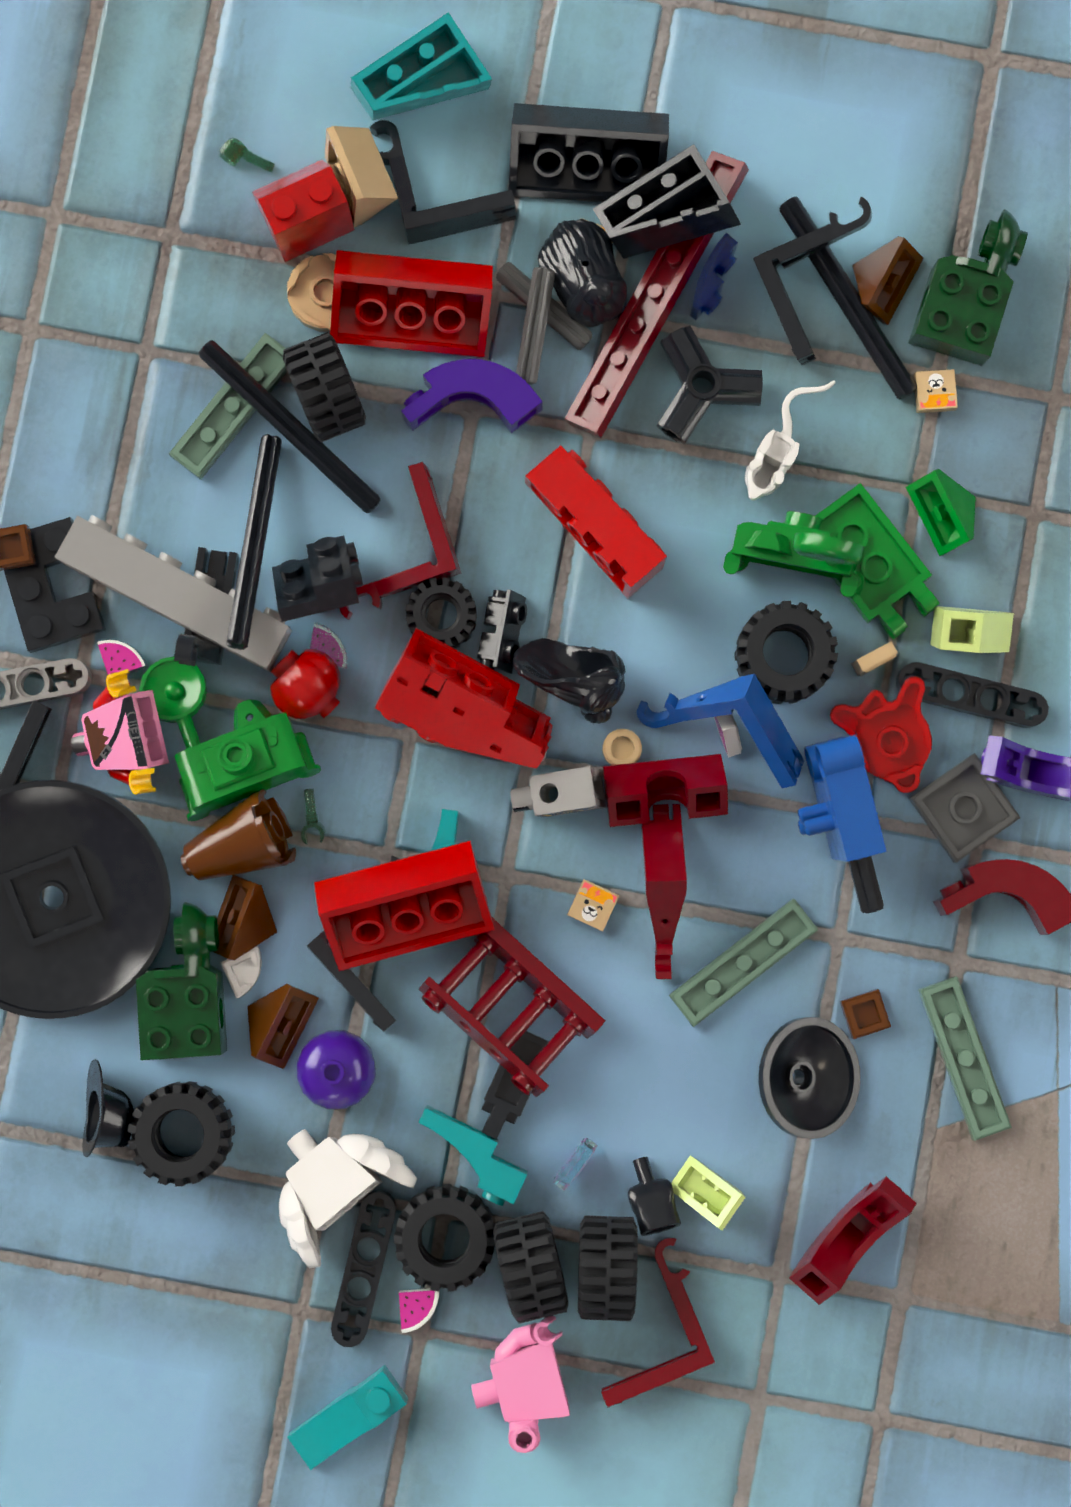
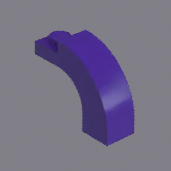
(474, 381)
(1026, 769)

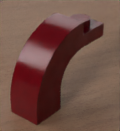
(1033, 887)
(849, 1236)

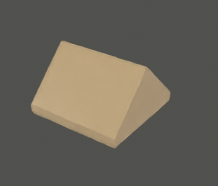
(359, 171)

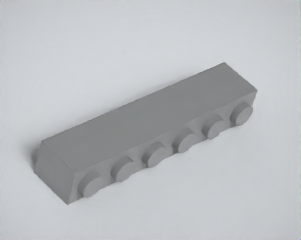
(167, 589)

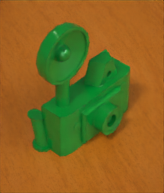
(797, 547)
(236, 763)

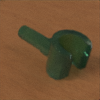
(234, 150)
(311, 816)

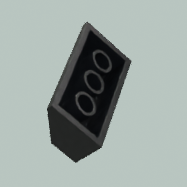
(583, 150)

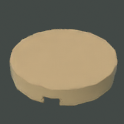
(310, 302)

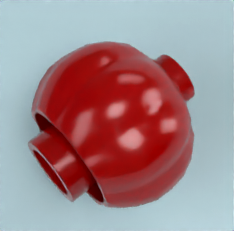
(305, 684)

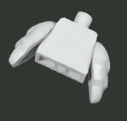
(330, 1182)

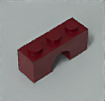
(693, 781)

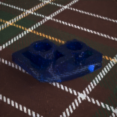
(709, 285)

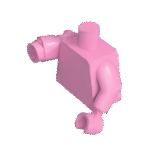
(525, 1383)

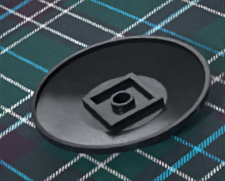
(112, 907)

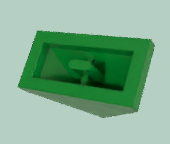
(944, 510)

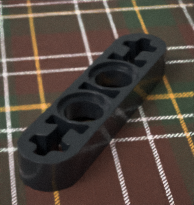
(972, 691)
(360, 1267)

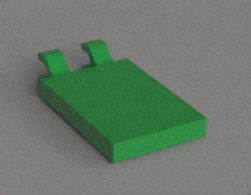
(887, 560)

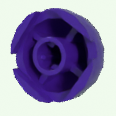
(336, 1069)

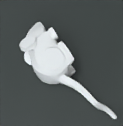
(776, 451)

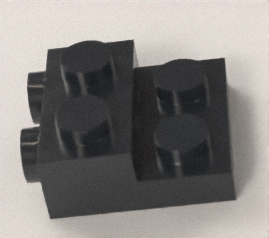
(320, 581)

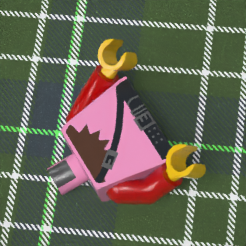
(123, 734)

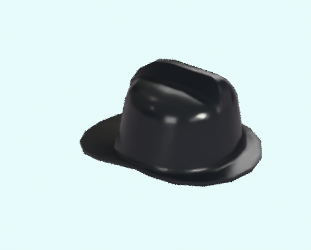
(107, 1113)

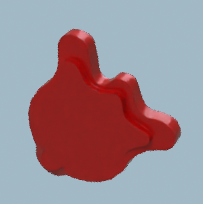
(890, 733)

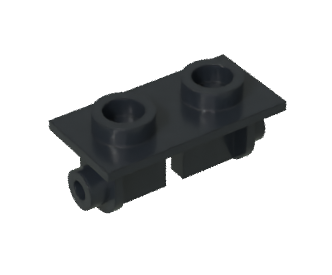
(506, 613)

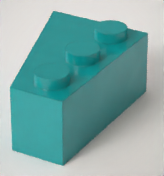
(421, 72)

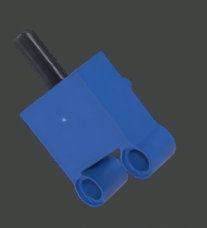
(845, 813)

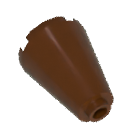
(241, 841)

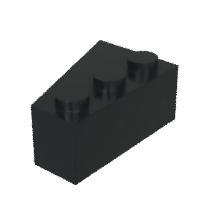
(667, 207)

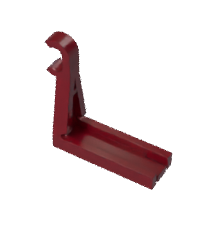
(441, 541)
(664, 880)
(675, 1367)

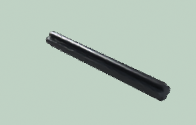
(851, 303)
(289, 426)
(254, 542)

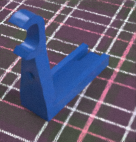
(755, 711)

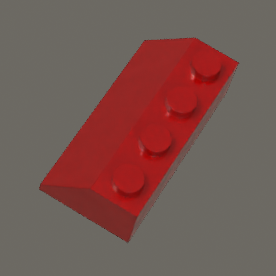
(411, 303)
(403, 906)

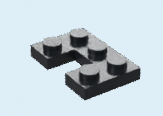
(40, 616)

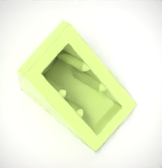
(707, 1192)

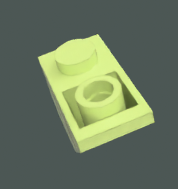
(971, 630)

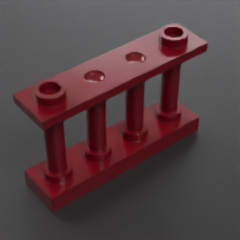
(549, 993)

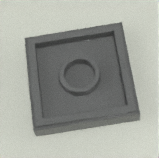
(964, 808)

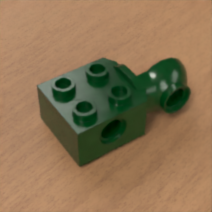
(969, 297)
(184, 1003)

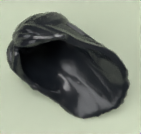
(584, 272)
(575, 674)

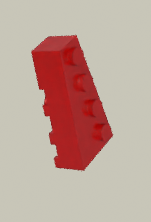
(596, 520)

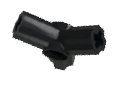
(691, 363)

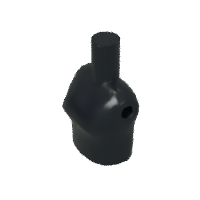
(652, 1201)

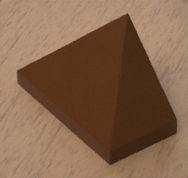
(886, 277)
(243, 919)
(278, 1023)

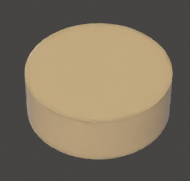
(622, 747)

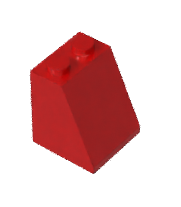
(305, 209)

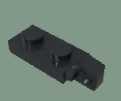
(503, 1098)

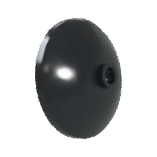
(824, 1080)

